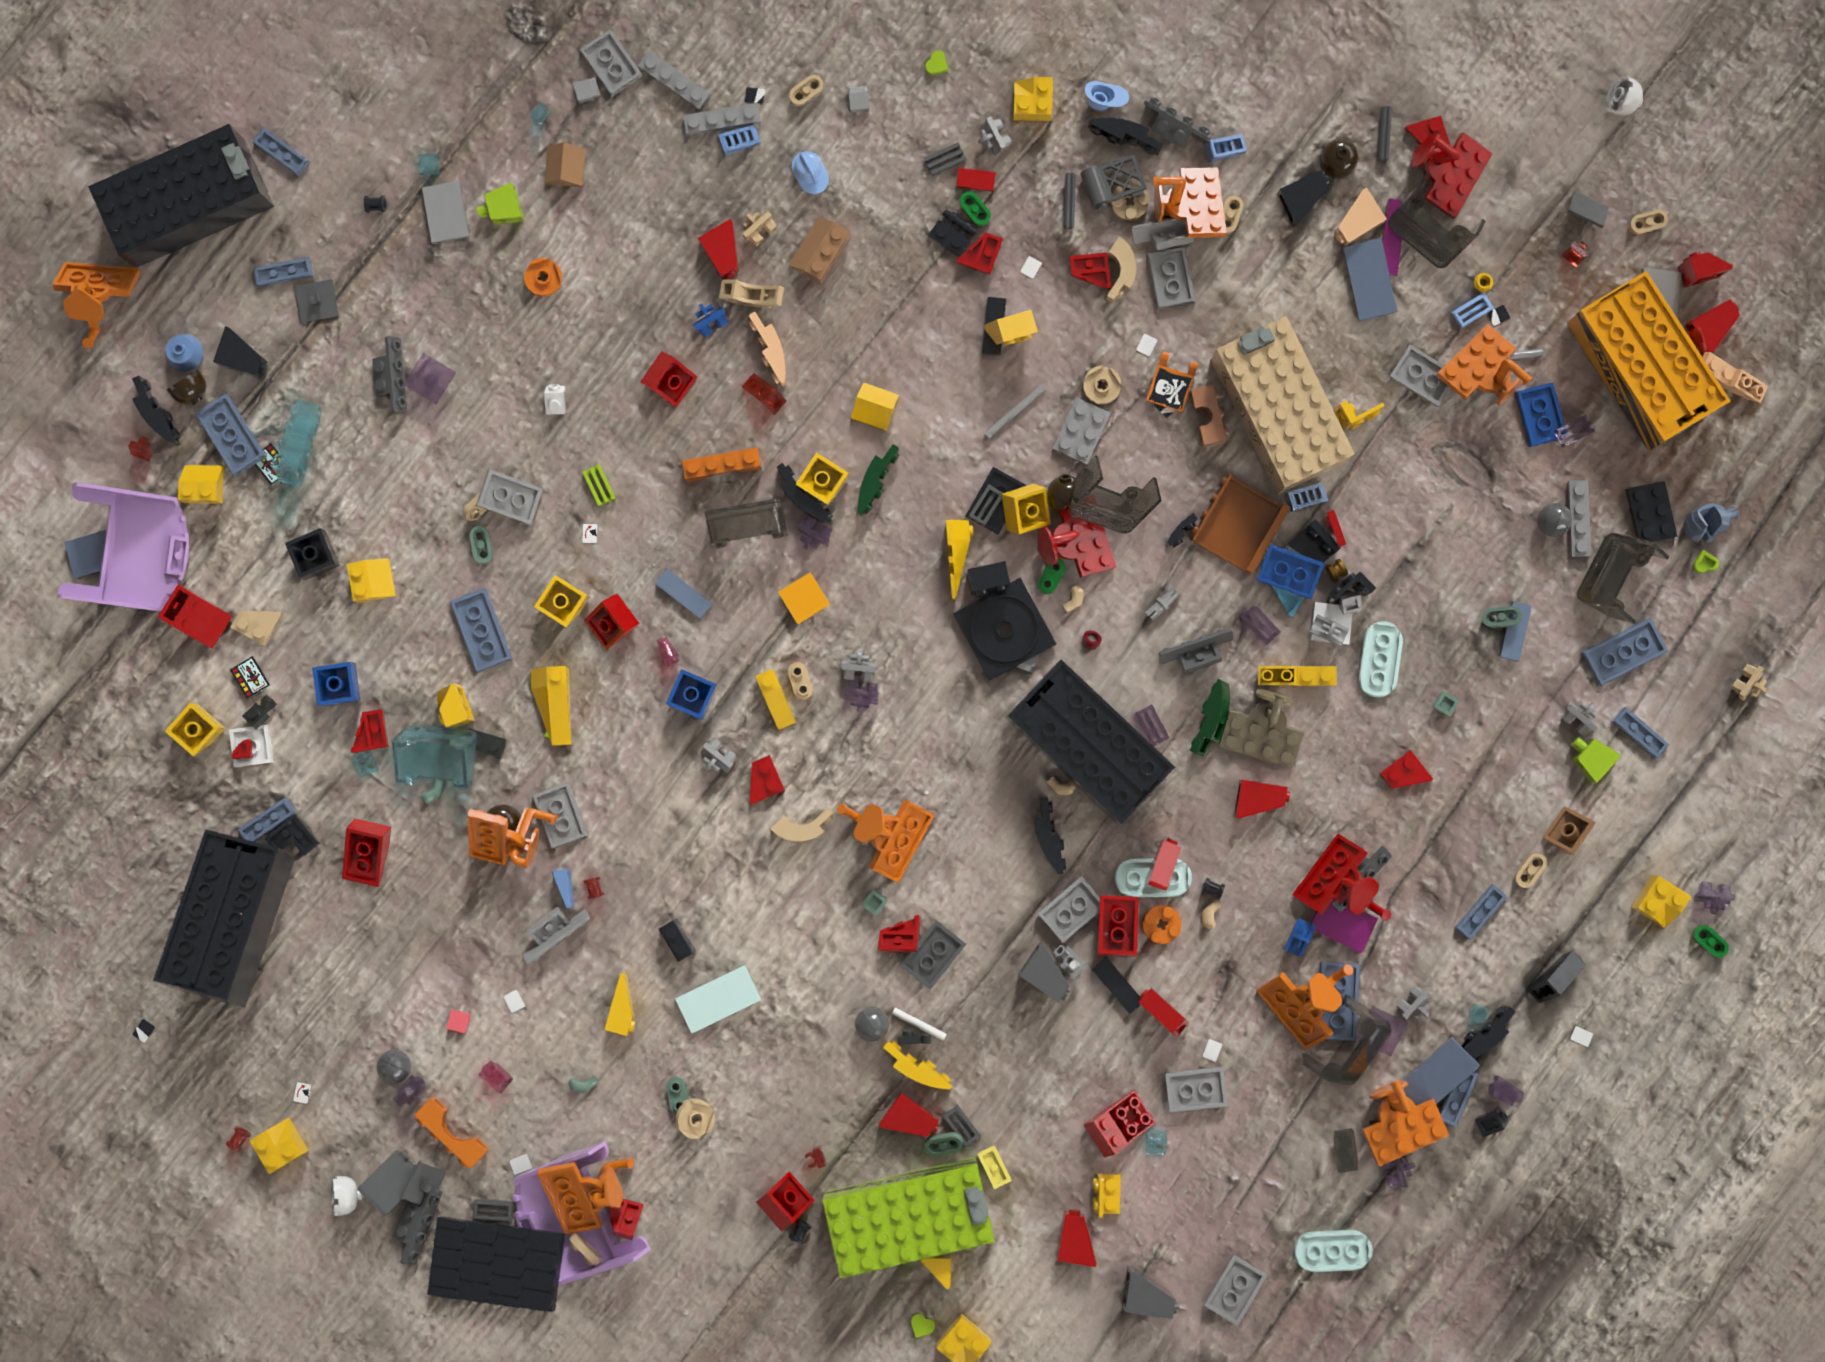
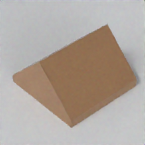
(565, 165)
(1568, 831)

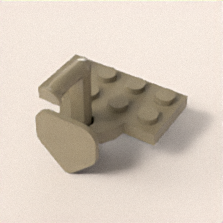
(1261, 734)

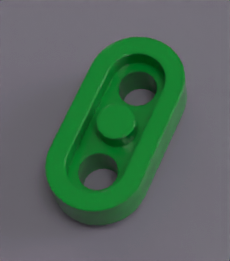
(976, 209)
(1052, 576)
(1709, 940)

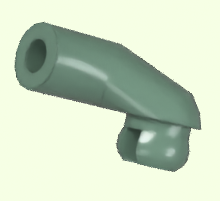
(433, 794)
(582, 1087)

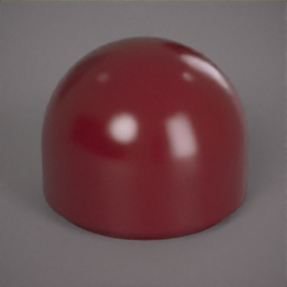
(1090, 645)

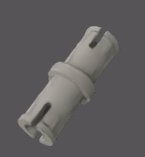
(1162, 603)

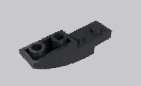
(1119, 129)
(157, 418)
(804, 501)
(1049, 844)
(1493, 1032)

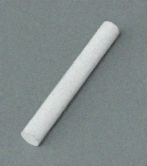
(919, 1024)

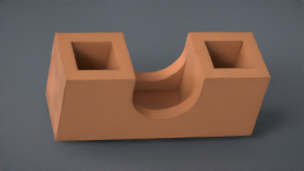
(1206, 399)

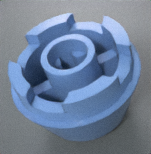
(184, 352)

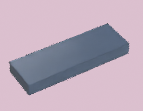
(281, 152)
(283, 272)
(683, 593)
(1515, 635)
(1640, 732)
(267, 821)
(1481, 912)
(1456, 1100)

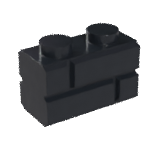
(677, 940)

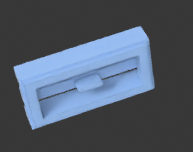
(1458, 319)

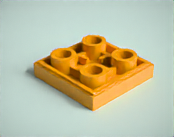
(804, 598)

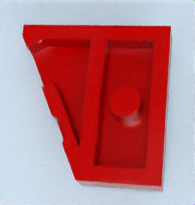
(1333, 523)
(1405, 772)
(764, 780)
(900, 937)
(625, 1219)

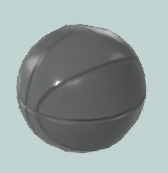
(1554, 520)
(871, 1024)
(393, 1066)

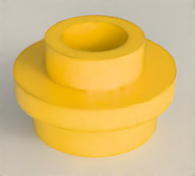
(1487, 278)

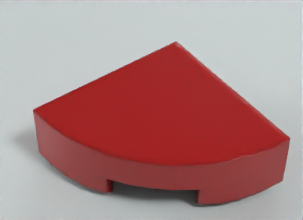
(243, 750)

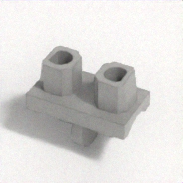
(991, 137)
(1329, 630)
(867, 668)
(1574, 712)
(716, 760)
(1069, 961)
(1420, 998)

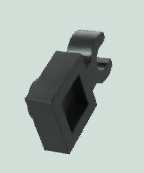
(909, 1038)

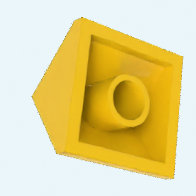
(874, 406)
(940, 1267)

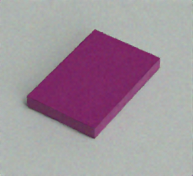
(1345, 927)

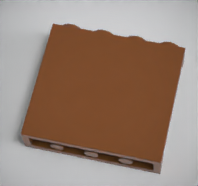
(1239, 524)

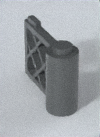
(1097, 183)

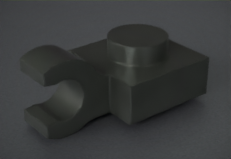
(258, 713)

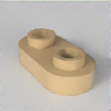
(805, 90)
(1232, 216)
(1647, 222)
(471, 511)
(800, 680)
(1531, 872)
(591, 1256)

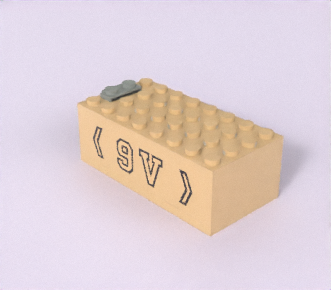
(1281, 405)

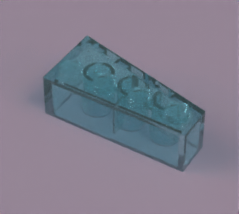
(296, 442)

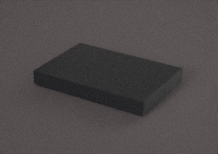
(1003, 483)

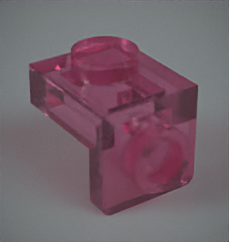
(496, 1076)

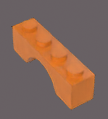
(729, 462)
(433, 1117)

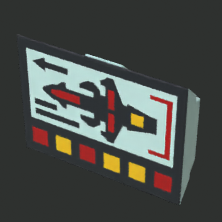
(265, 465)
(250, 677)

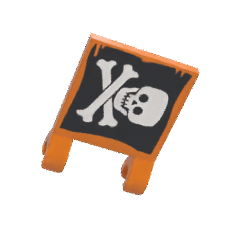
(1170, 385)

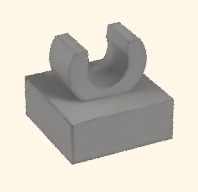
(1350, 602)

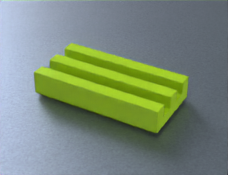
(592, 471)

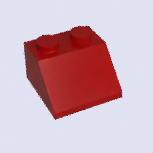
(1702, 268)
(668, 379)
(611, 621)
(785, 1201)

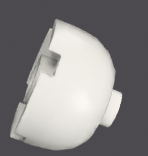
(1624, 96)
(344, 1195)

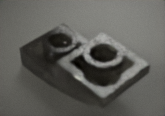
(1346, 1150)

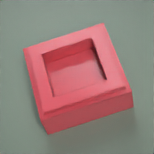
(458, 1021)

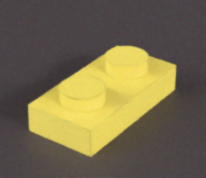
(994, 1166)

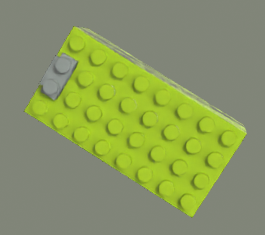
(908, 1217)

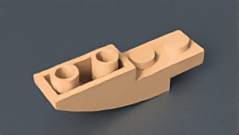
(773, 354)
(1735, 379)

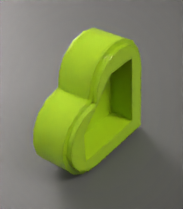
(937, 63)
(1705, 562)
(921, 1325)

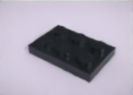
(1651, 512)

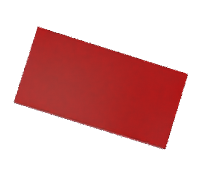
(975, 179)

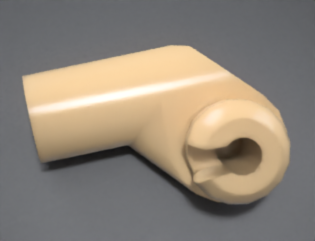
(1076, 601)
(1061, 789)
(1208, 915)

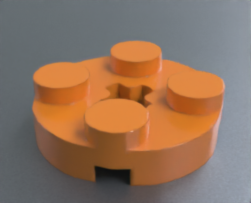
(552, 283)
(1152, 918)

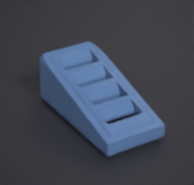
(737, 133)
(1213, 150)
(1292, 501)
(564, 884)

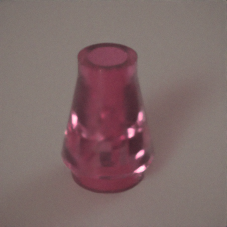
(668, 654)

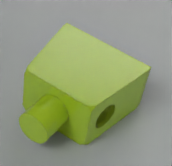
(502, 205)
(1594, 758)

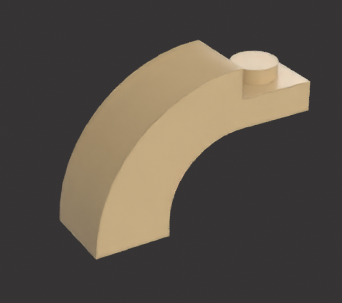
(1125, 260)
(751, 295)
(795, 832)

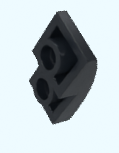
(1177, 535)

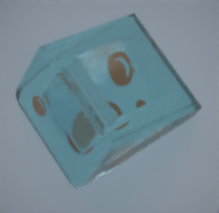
(365, 763)
(1156, 1141)

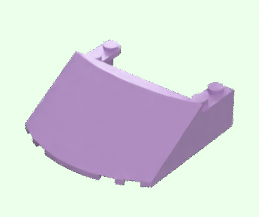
(141, 550)
(536, 1212)

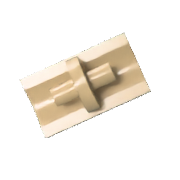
(752, 233)
(1754, 675)

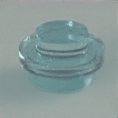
(1479, 1013)

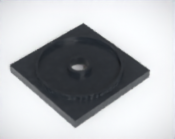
(1004, 652)

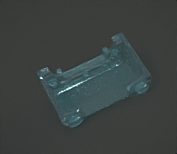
(434, 755)

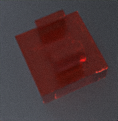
(1575, 253)
(141, 449)
(818, 1156)

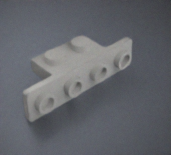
(1163, 234)
(551, 930)

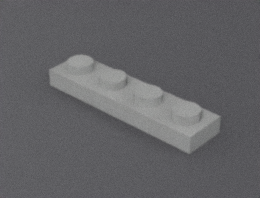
(674, 80)
(722, 119)
(1580, 529)

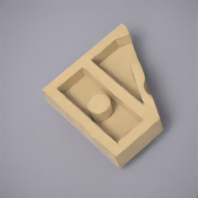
(257, 624)

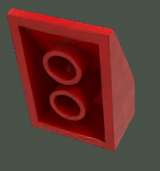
(365, 852)
(1117, 926)

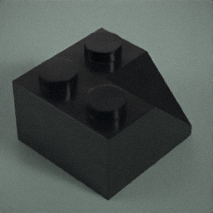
(312, 554)
(988, 577)

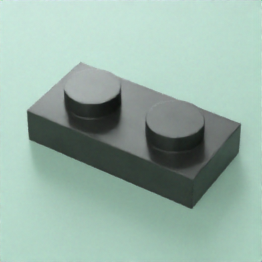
(489, 743)

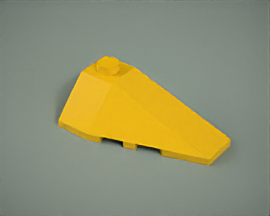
(958, 540)
(552, 696)

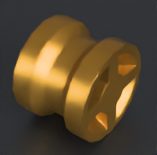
(1336, 570)

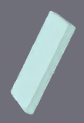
(718, 999)

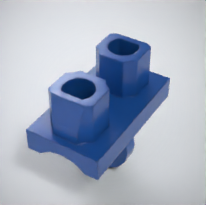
(717, 316)
(1299, 937)

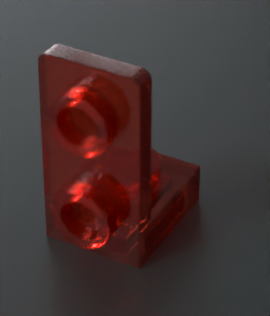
(764, 393)

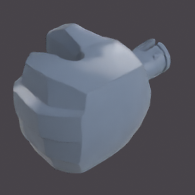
(1708, 521)

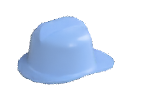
(1103, 96)
(810, 172)

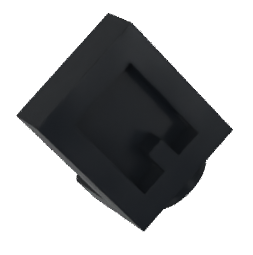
(1492, 1122)

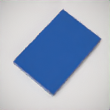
(1540, 414)
(1290, 571)

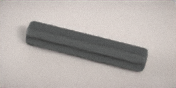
(1384, 133)
(1069, 206)

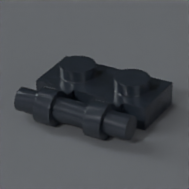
(950, 238)

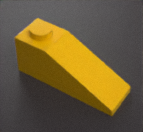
(775, 699)
(621, 1011)

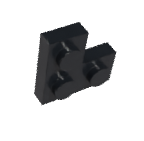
(293, 831)

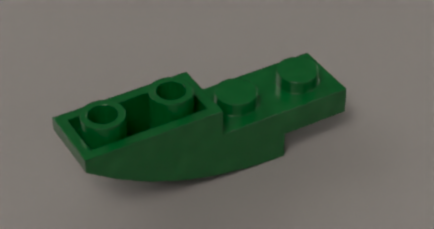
(871, 486)
(1217, 711)

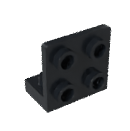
(1314, 542)
(1359, 582)

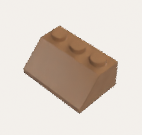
(820, 249)

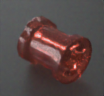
(593, 888)
(238, 1139)

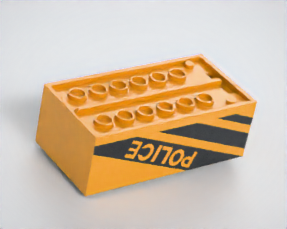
(1647, 360)

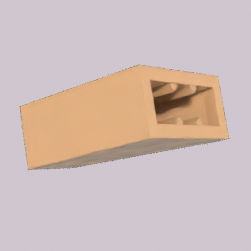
(1360, 220)

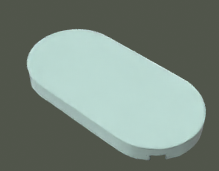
(1380, 659)
(1133, 873)
(1333, 1250)

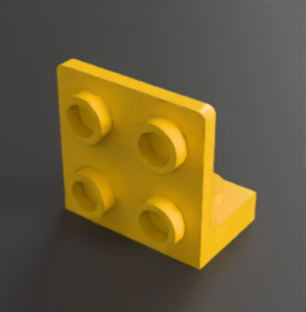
(1346, 415)
(1107, 1194)

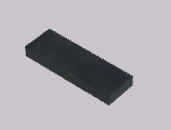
(994, 310)
(1117, 984)

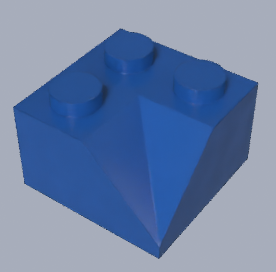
(336, 684)
(691, 694)

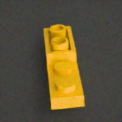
(1297, 675)
(922, 1073)

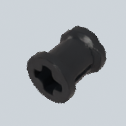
(375, 204)
(1212, 888)
(799, 1231)

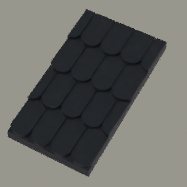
(496, 1264)

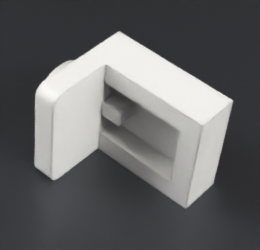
(555, 399)

